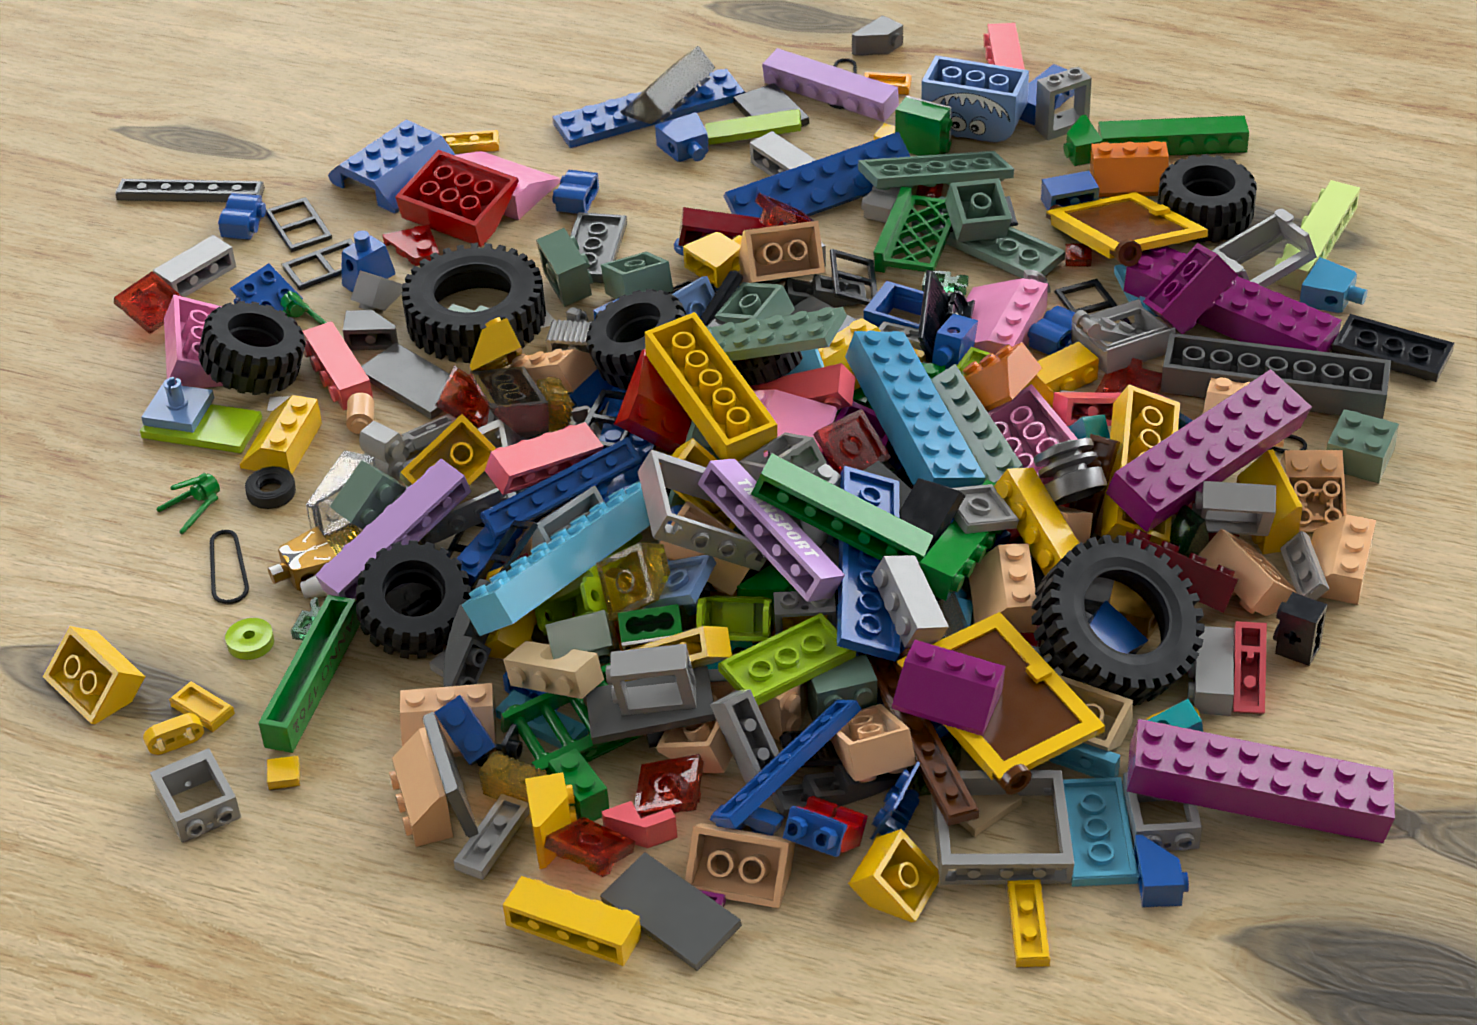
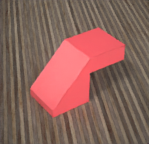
(645, 831)

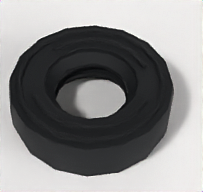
(274, 498)

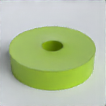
(249, 638)

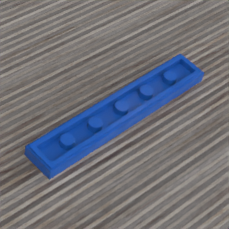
(561, 487)
(786, 764)

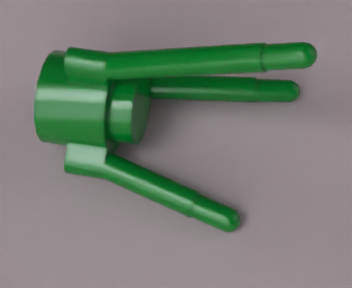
(295, 307)
(203, 488)

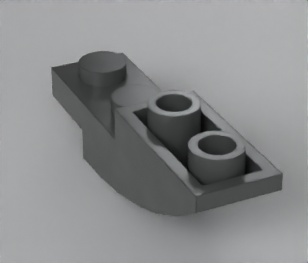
(465, 650)

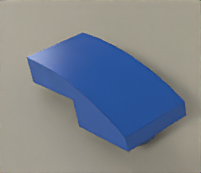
(760, 821)

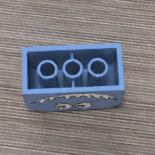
(982, 96)

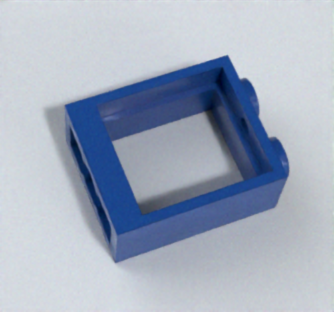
(894, 296)

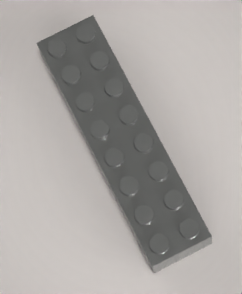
(1321, 378)

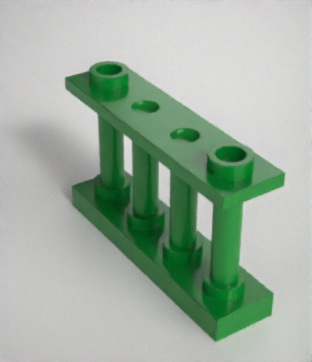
(545, 705)

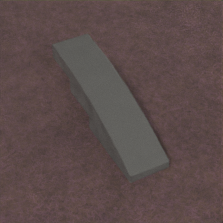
(822, 289)
(833, 787)

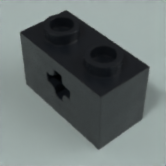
(1300, 628)

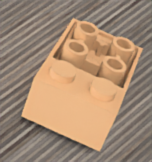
(1318, 483)

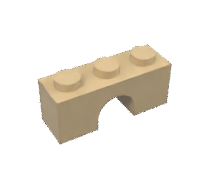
(535, 669)

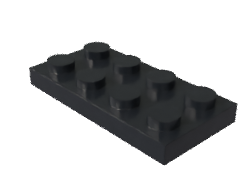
(1408, 350)

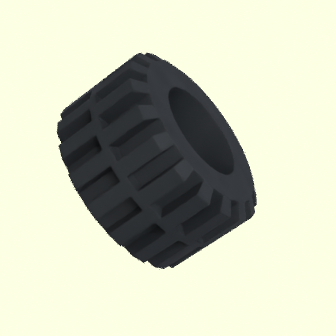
(767, 368)

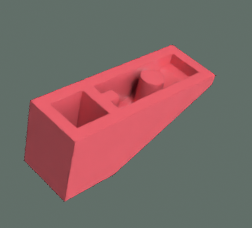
(1249, 667)

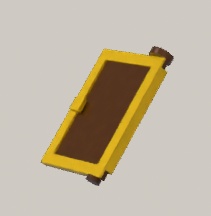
(1124, 226)
(1035, 712)

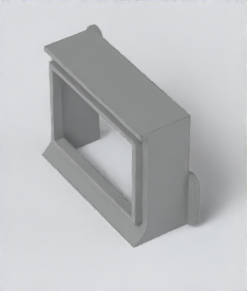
(1262, 237)
(1142, 346)

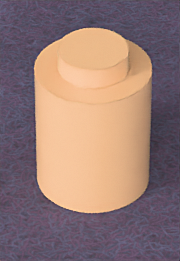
(359, 412)

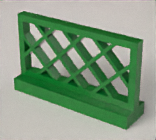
(898, 228)

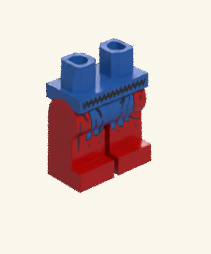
(822, 830)

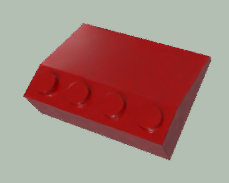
(457, 197)
(652, 409)

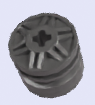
(1068, 466)

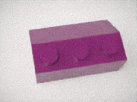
(1191, 288)
(949, 687)

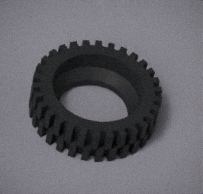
(464, 269)
(1078, 648)

